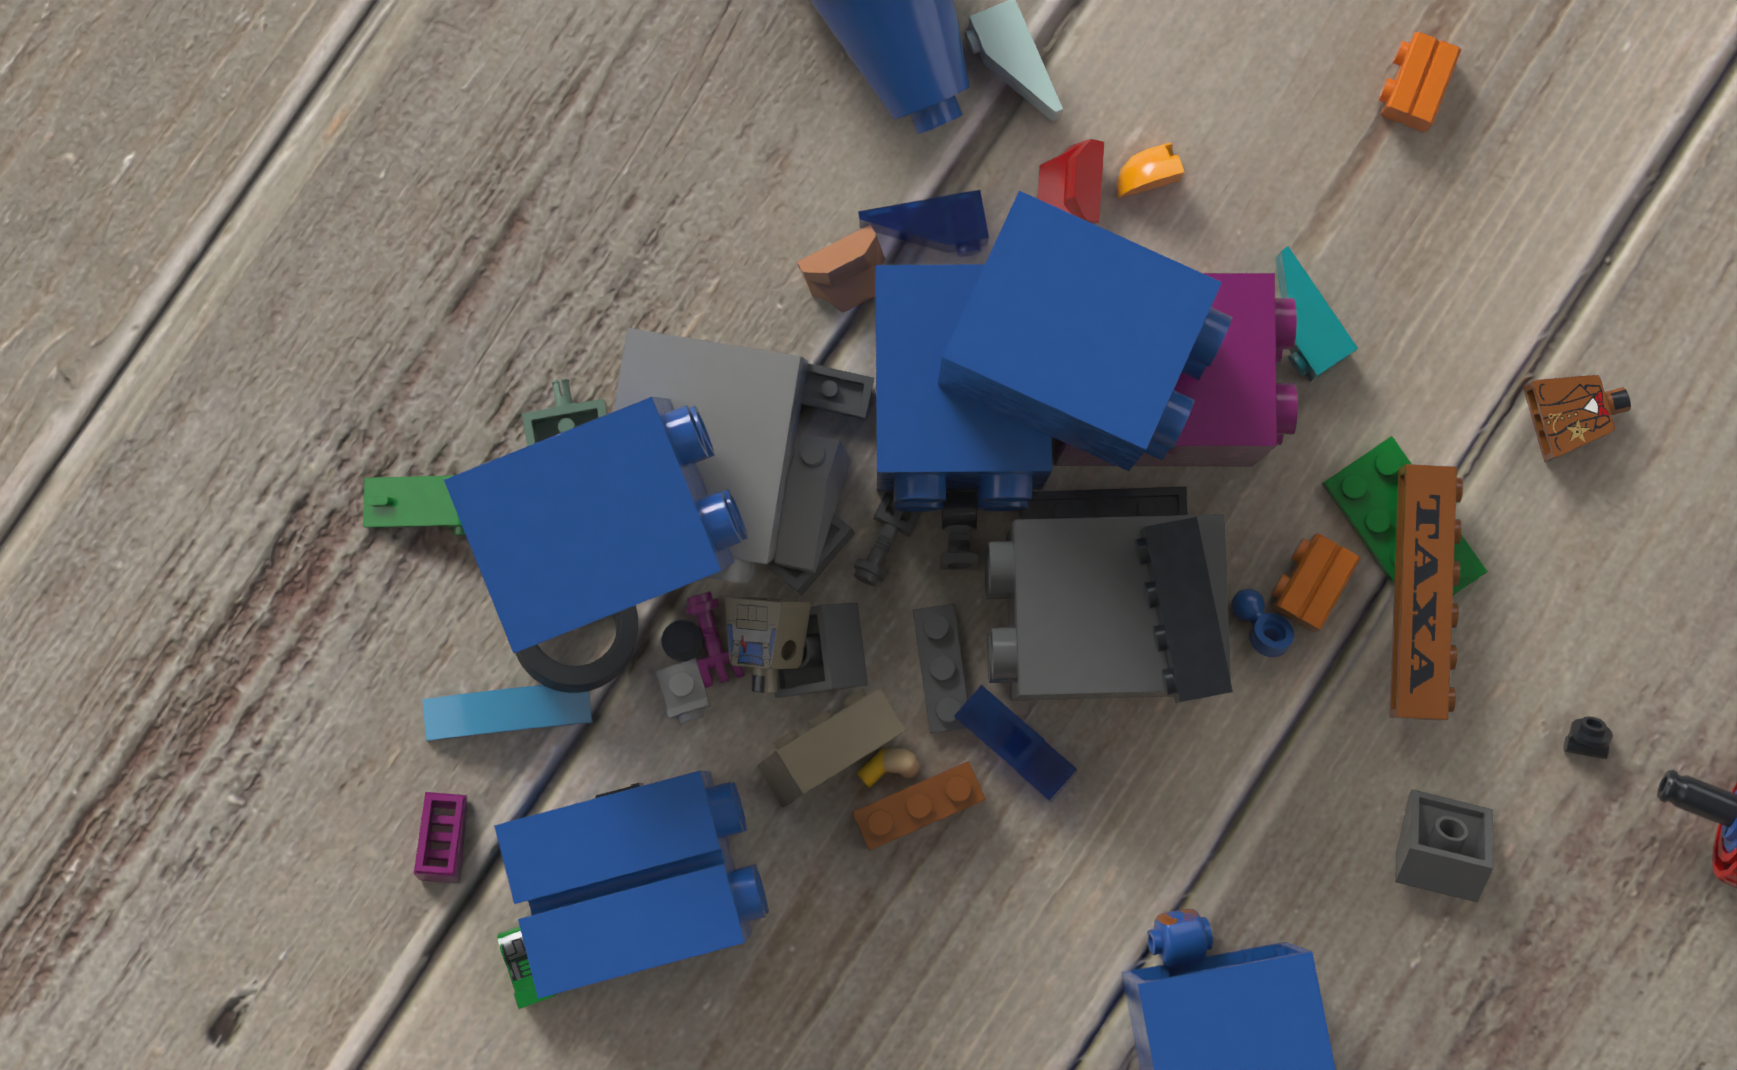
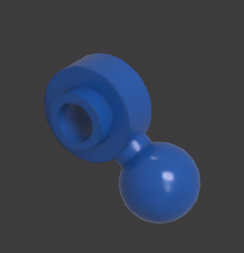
(1249, 607)

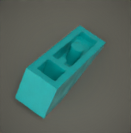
(1319, 334)

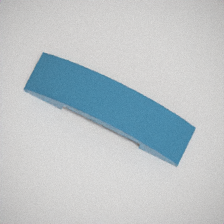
(503, 711)

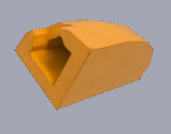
(1149, 170)

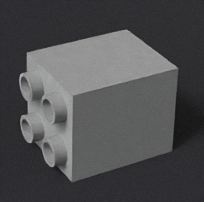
(751, 415)

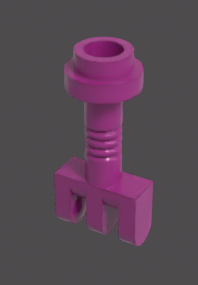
(717, 658)

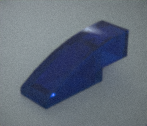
(1016, 743)

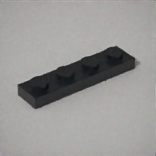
(1107, 503)

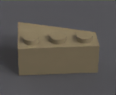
(830, 745)

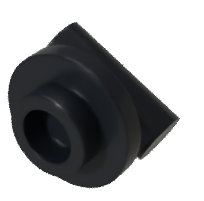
(1589, 738)

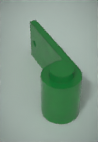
(409, 503)

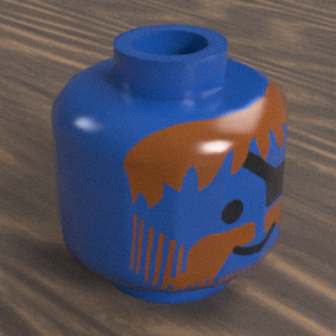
(1180, 937)

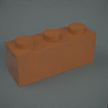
(919, 805)

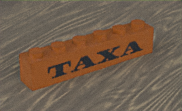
(1425, 592)

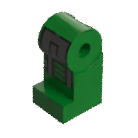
(518, 967)

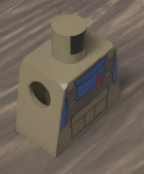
(766, 636)

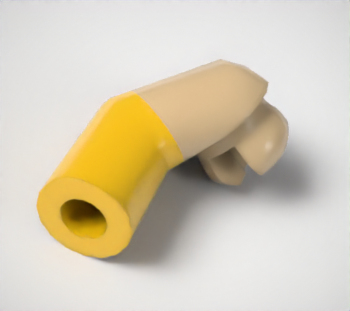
(891, 761)

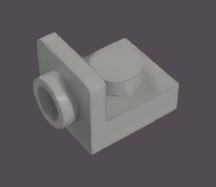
(683, 691)

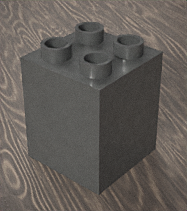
(1082, 607)

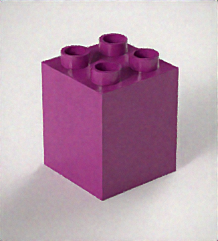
(1237, 402)

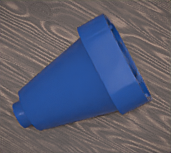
(905, 53)

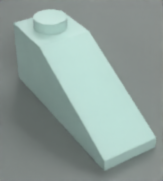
(1010, 53)

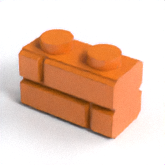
(1419, 81)
(1314, 582)

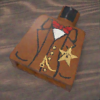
(1572, 412)

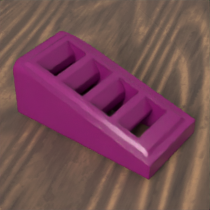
(455, 855)

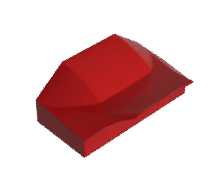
(1074, 180)

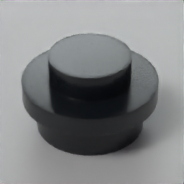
(682, 640)

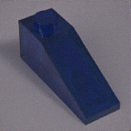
(938, 223)

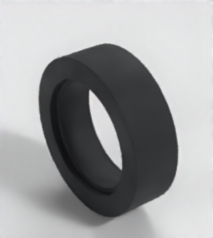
(588, 676)

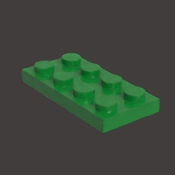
(1368, 500)

